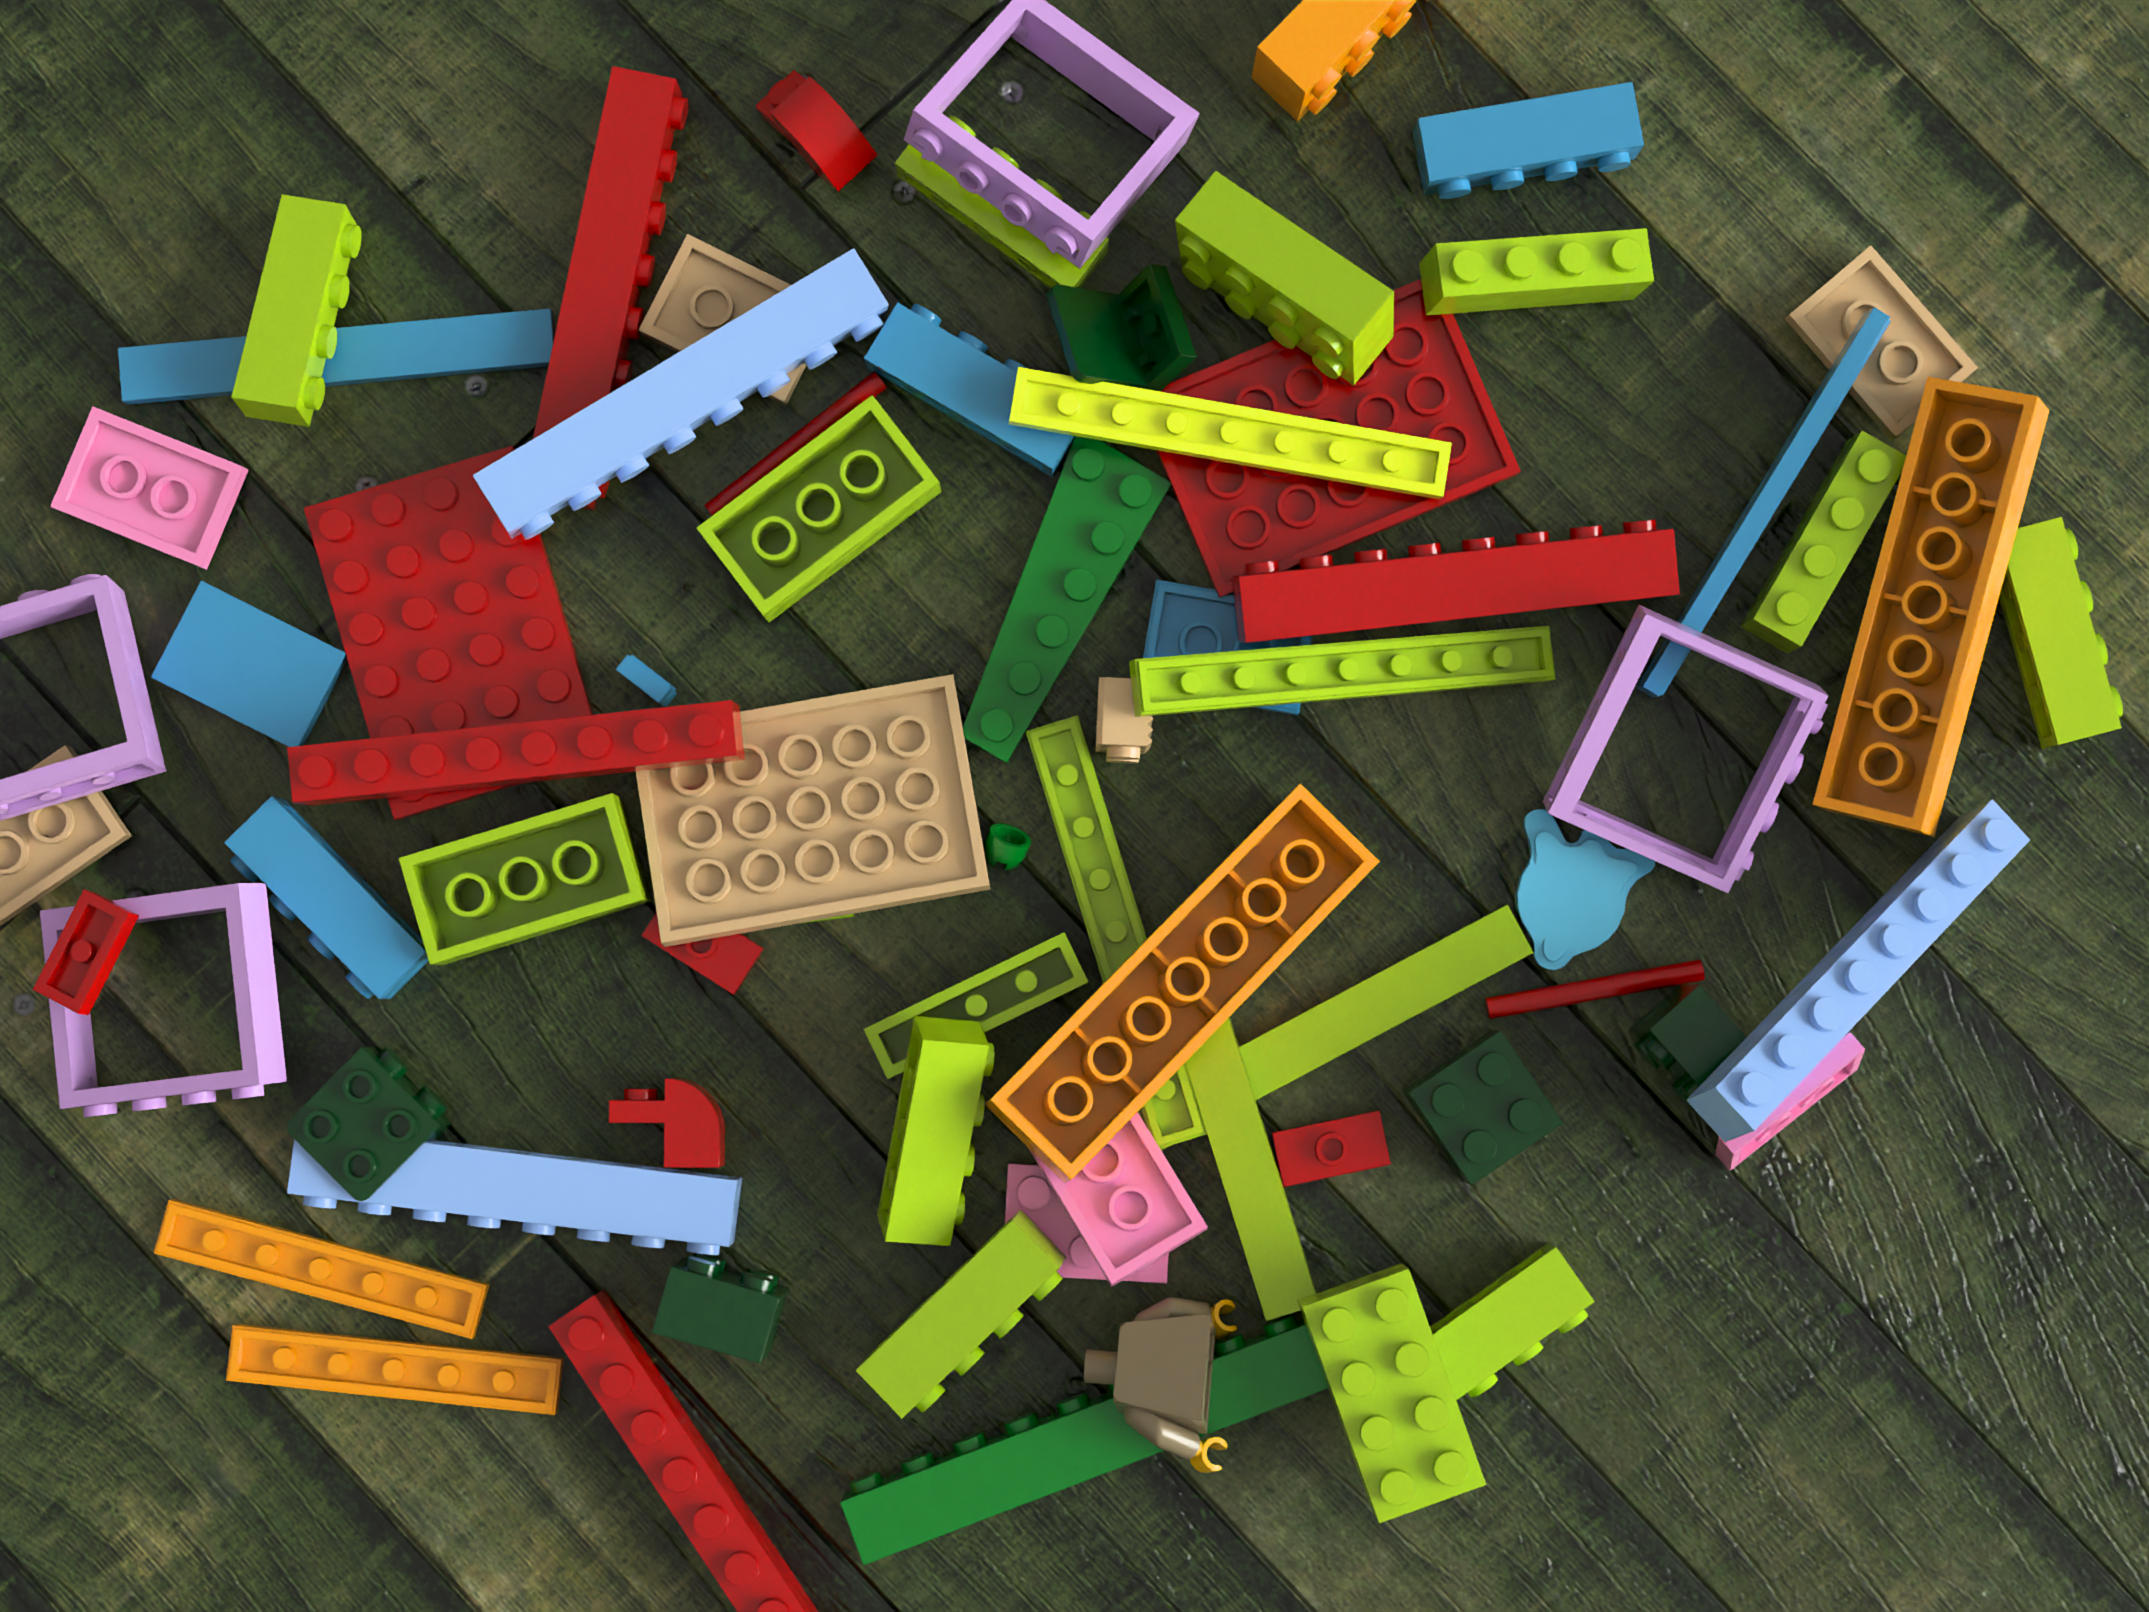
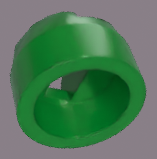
(1006, 845)

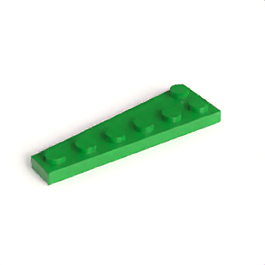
(1078, 554)

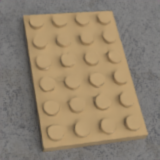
(825, 818)

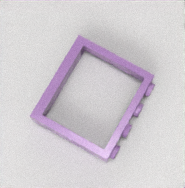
(1093, 69)
(105, 767)
(1758, 805)
(254, 997)

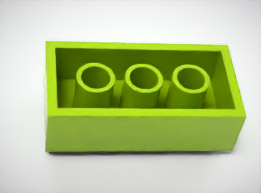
(1284, 279)
(820, 508)
(525, 879)
(1391, 1392)

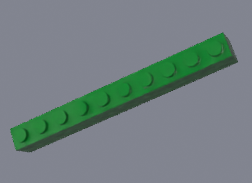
(1065, 1447)

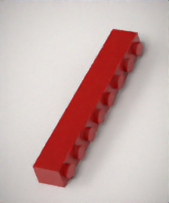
(613, 245)
(1456, 583)
(516, 753)
(677, 1459)

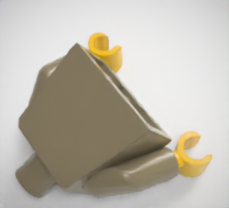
(1166, 1375)

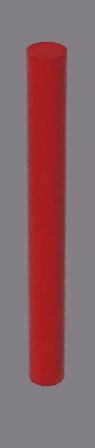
(864, 389)
(1594, 989)

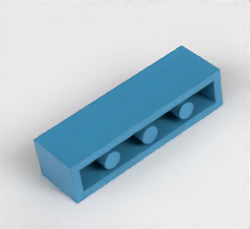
(1528, 140)
(960, 383)
(329, 898)

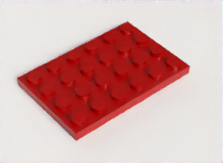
(1414, 387)
(444, 612)

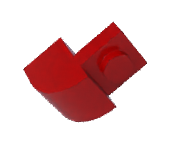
(817, 129)
(690, 1118)

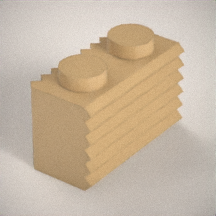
(1117, 728)

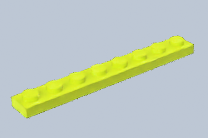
(1230, 433)

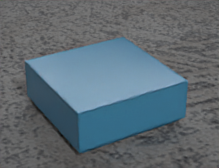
(647, 680)

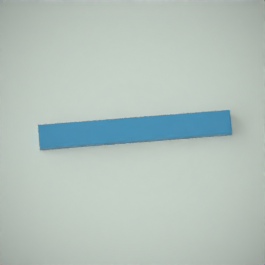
(360, 356)
(1767, 496)

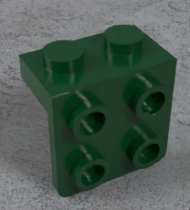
(1124, 336)
(368, 1121)

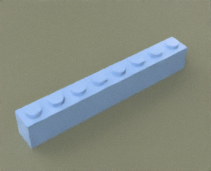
(682, 394)
(1857, 972)
(544, 1194)

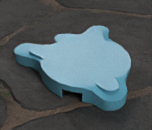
(1572, 891)

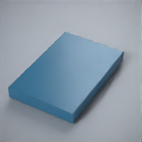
(1199, 622)
(250, 666)

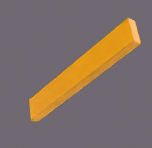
(321, 1268)
(395, 1369)

